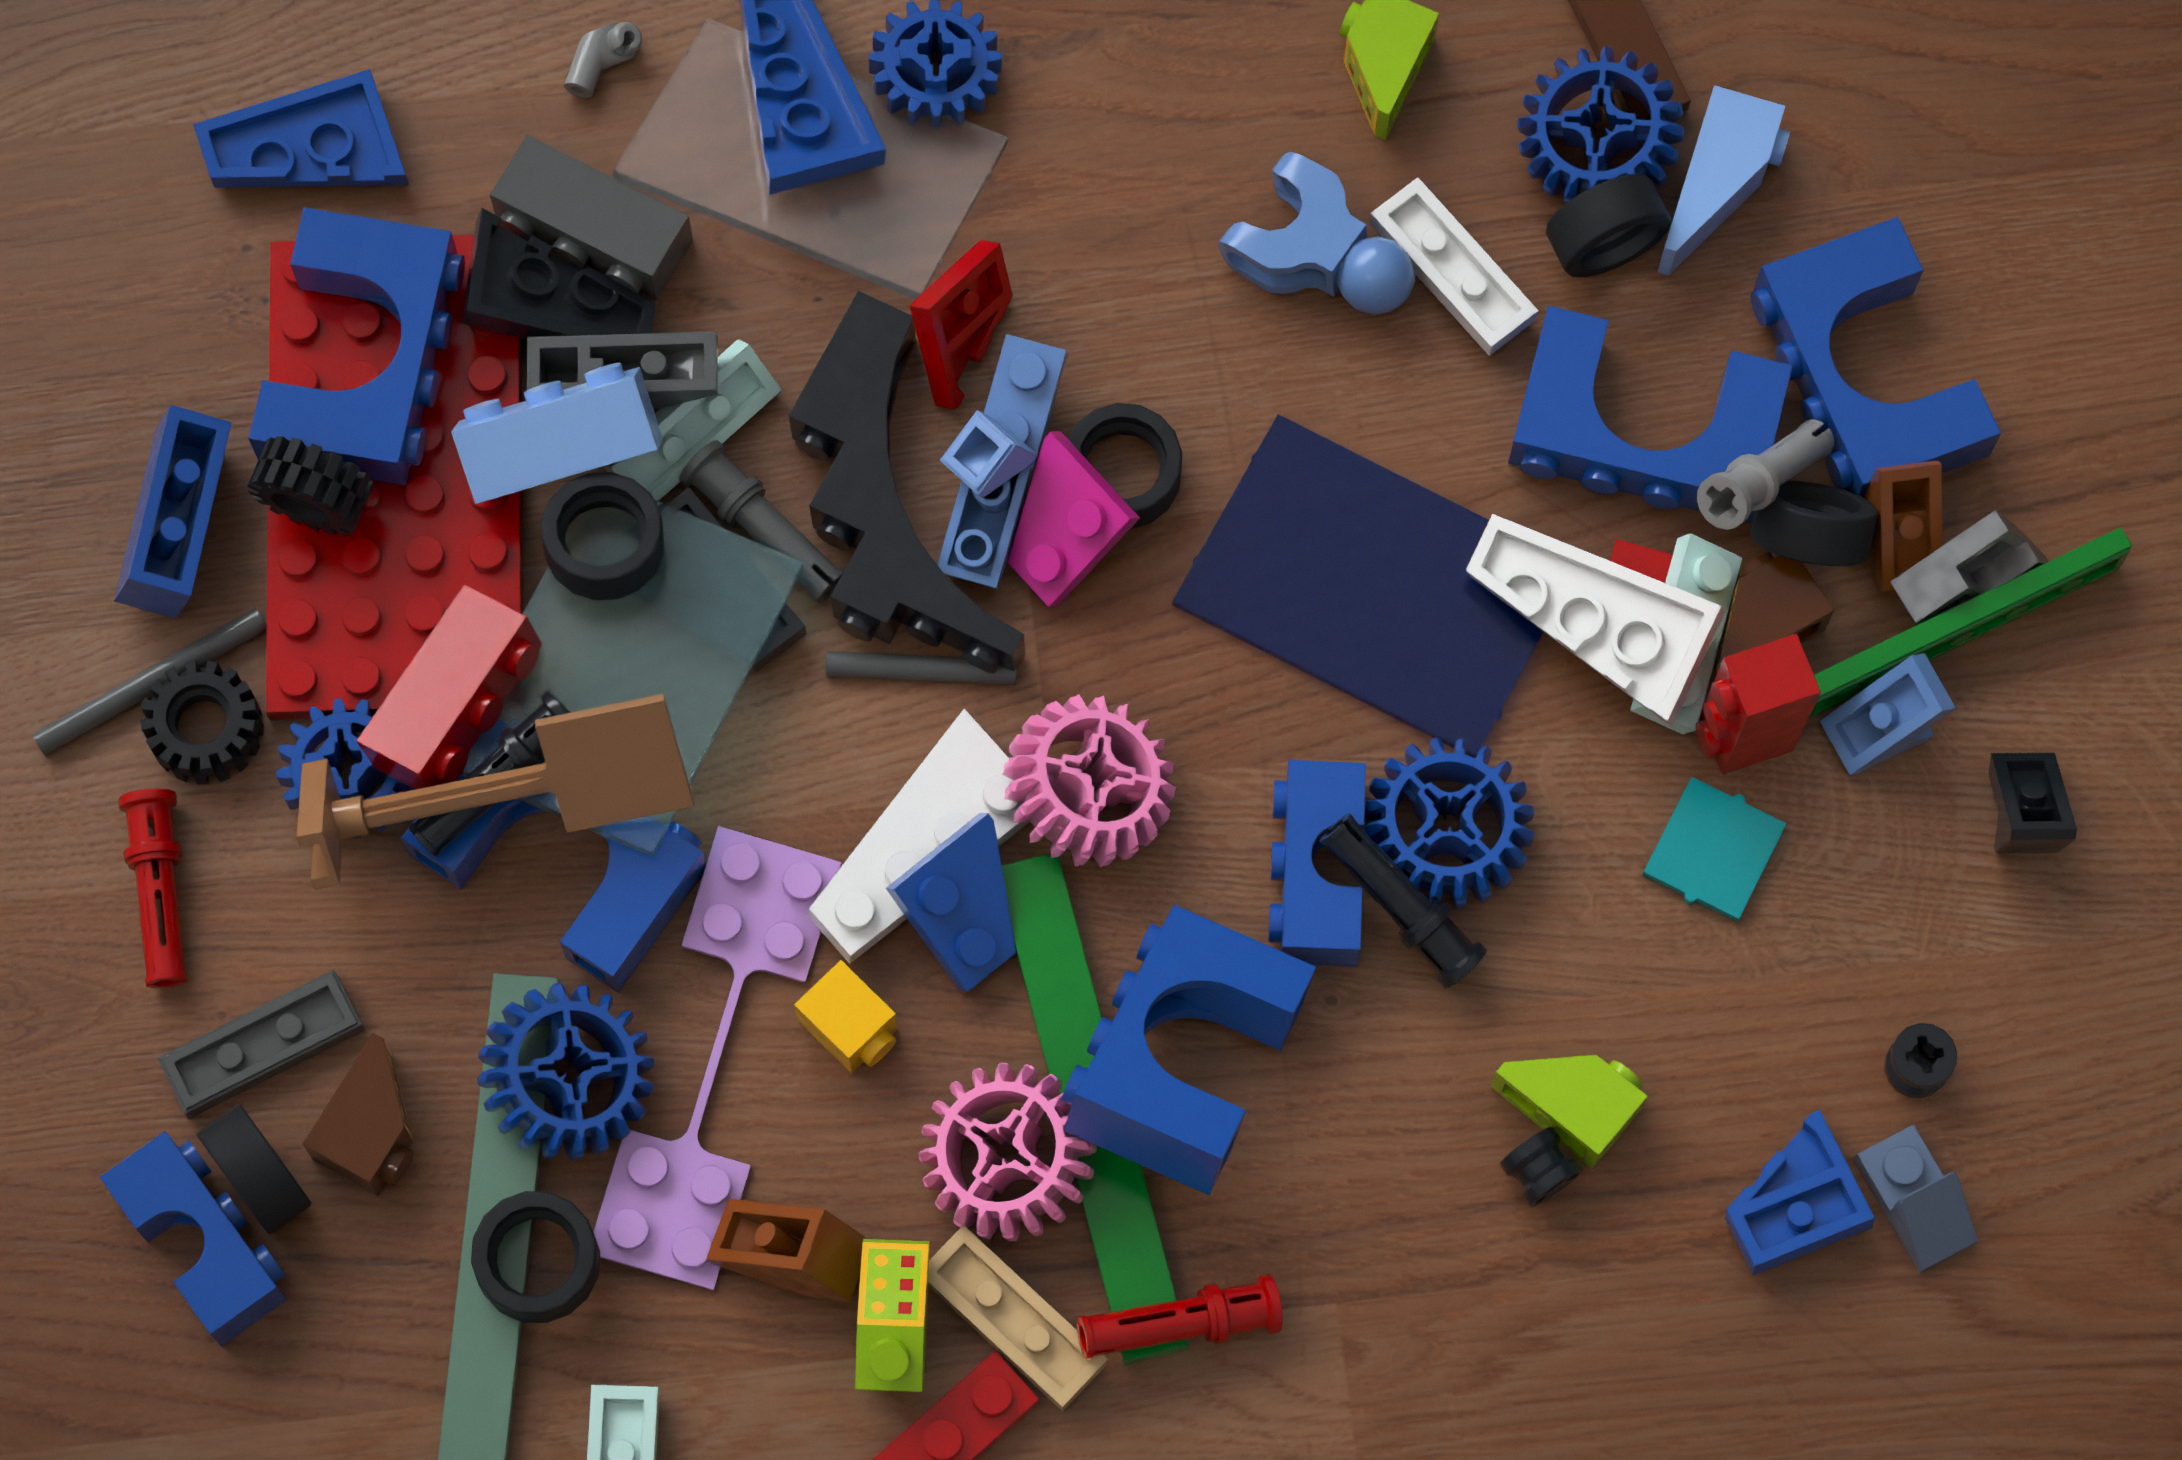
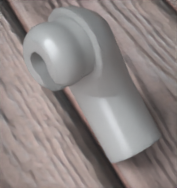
(600, 51)

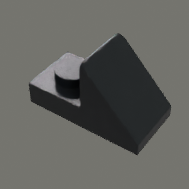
(2030, 804)

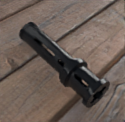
(517, 750)
(1421, 921)

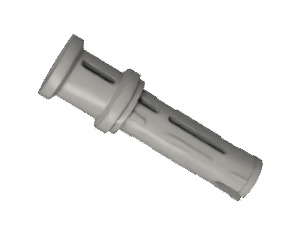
(1754, 480)

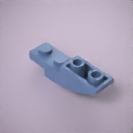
(1023, 401)

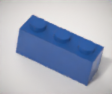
(173, 511)

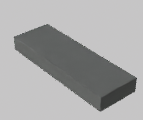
(260, 1044)

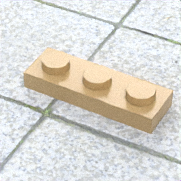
(1012, 1318)

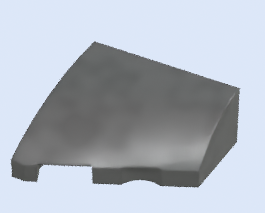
(1967, 567)

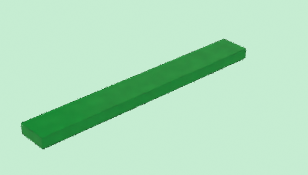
(1065, 1021)

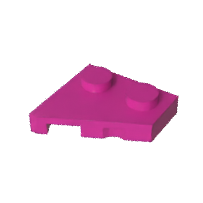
(1066, 521)

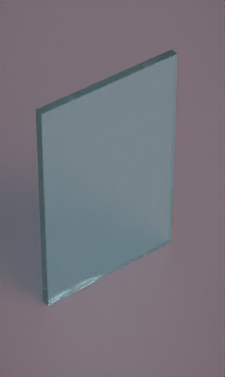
(678, 636)

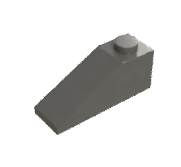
(672, 364)

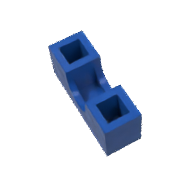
(1316, 917)
(164, 1189)

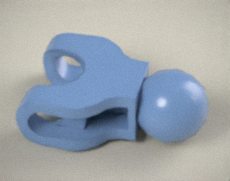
(1321, 247)

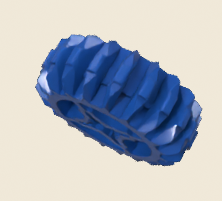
(1575, 124)
(1465, 844)
(565, 1044)

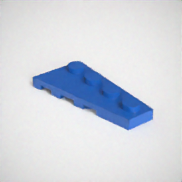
(804, 97)

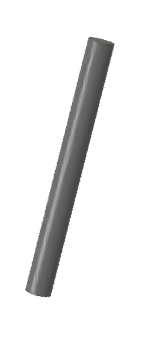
(137, 688)

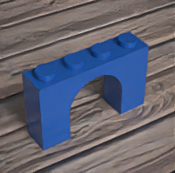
(410, 276)
(1814, 294)
(1566, 437)
(625, 911)
(1186, 972)

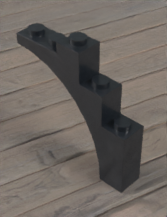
(891, 575)

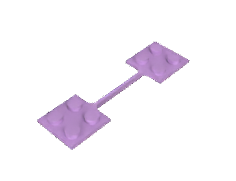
(672, 1194)

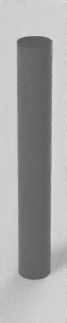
(913, 668)

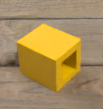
(848, 1018)

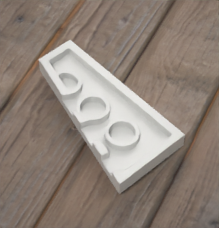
(1609, 616)
(942, 795)

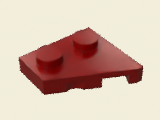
(958, 318)

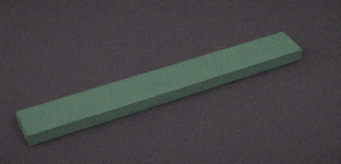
(483, 1339)

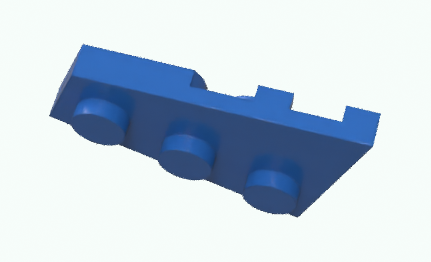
(305, 139)

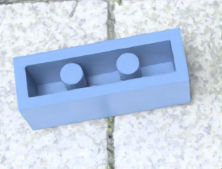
(556, 432)

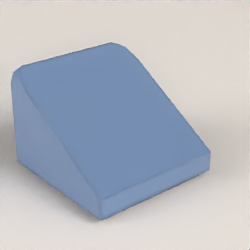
(986, 454)

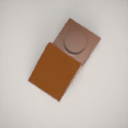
(1907, 519)

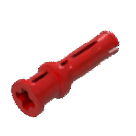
(160, 854)
(1211, 1314)

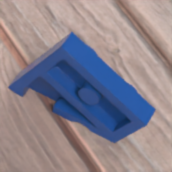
(960, 903)
(1799, 1201)

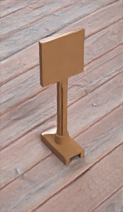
(598, 763)

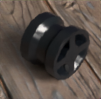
(1913, 1071)
(1541, 1167)

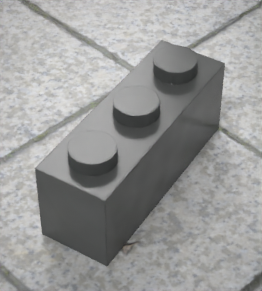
(591, 218)

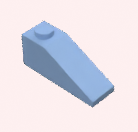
(1727, 166)

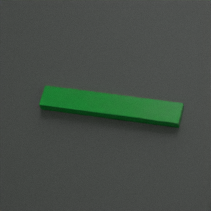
(1974, 617)

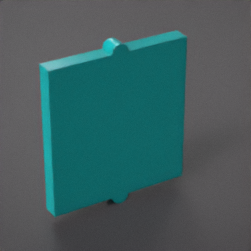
(1714, 849)

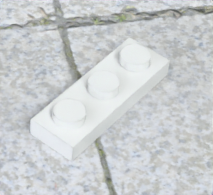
(1454, 266)

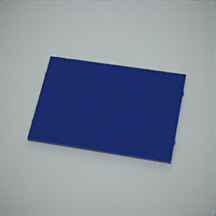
(1361, 586)

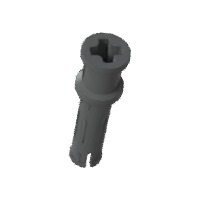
(743, 503)

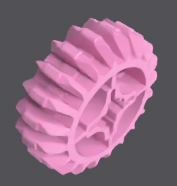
(1115, 762)
(991, 1171)

